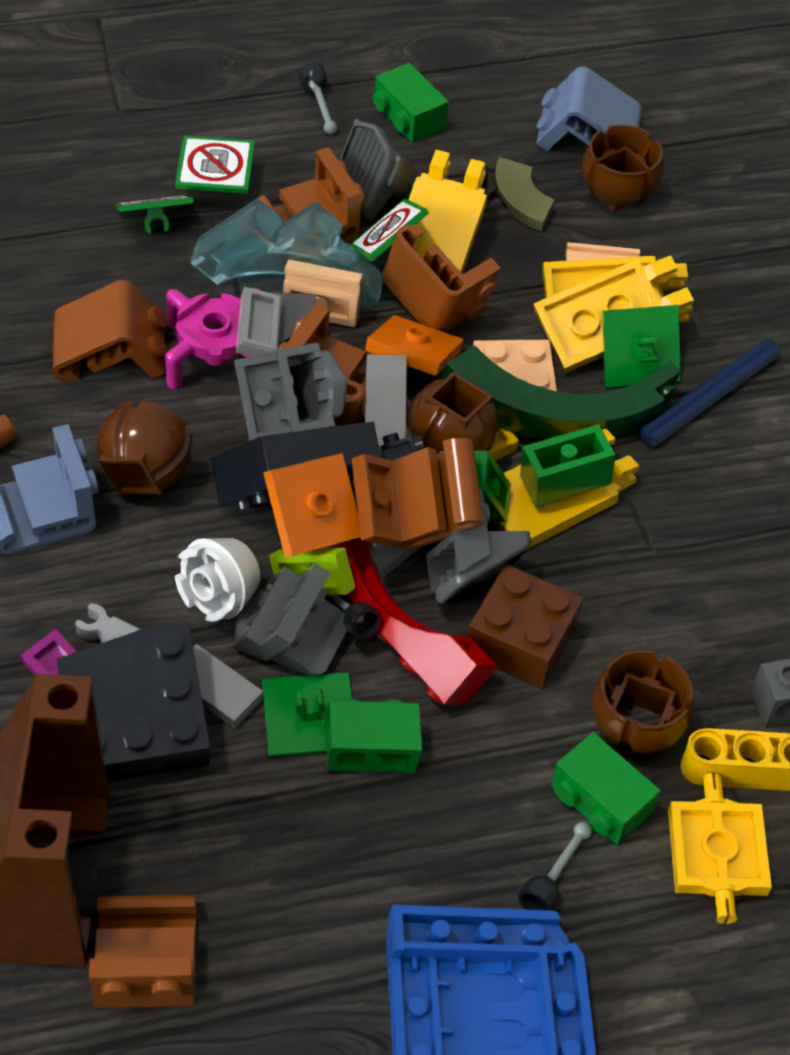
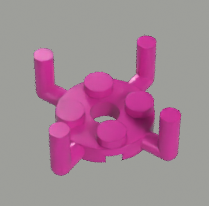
(194, 338)

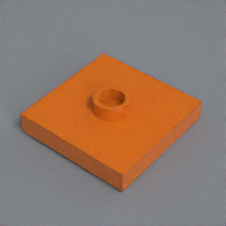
(424, 346)
(313, 504)

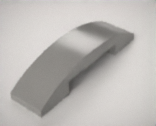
(386, 395)

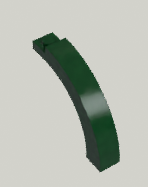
(549, 413)

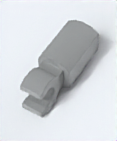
(104, 627)

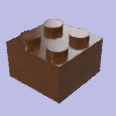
(525, 625)

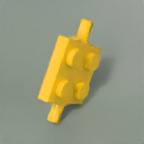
(719, 848)

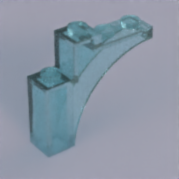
(262, 243)

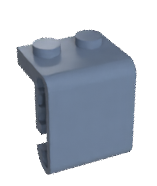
(583, 107)
(48, 497)

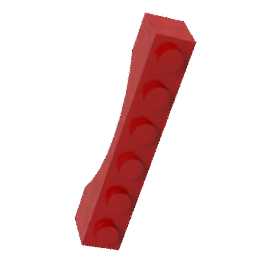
(447, 663)

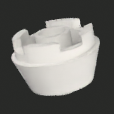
(218, 576)

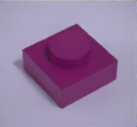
(43, 655)

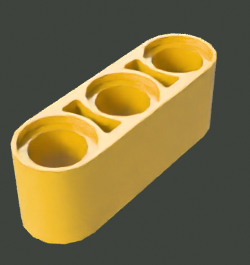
(726, 751)

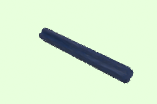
(709, 392)

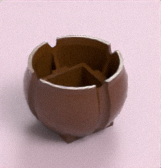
(622, 166)
(441, 411)
(143, 448)
(648, 684)

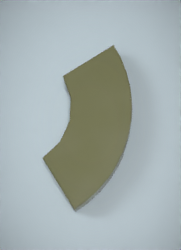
(520, 194)

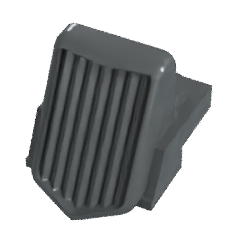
(376, 167)
(290, 390)
(471, 556)
(292, 622)

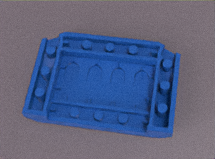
(485, 983)

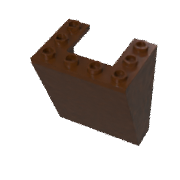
(48, 784)

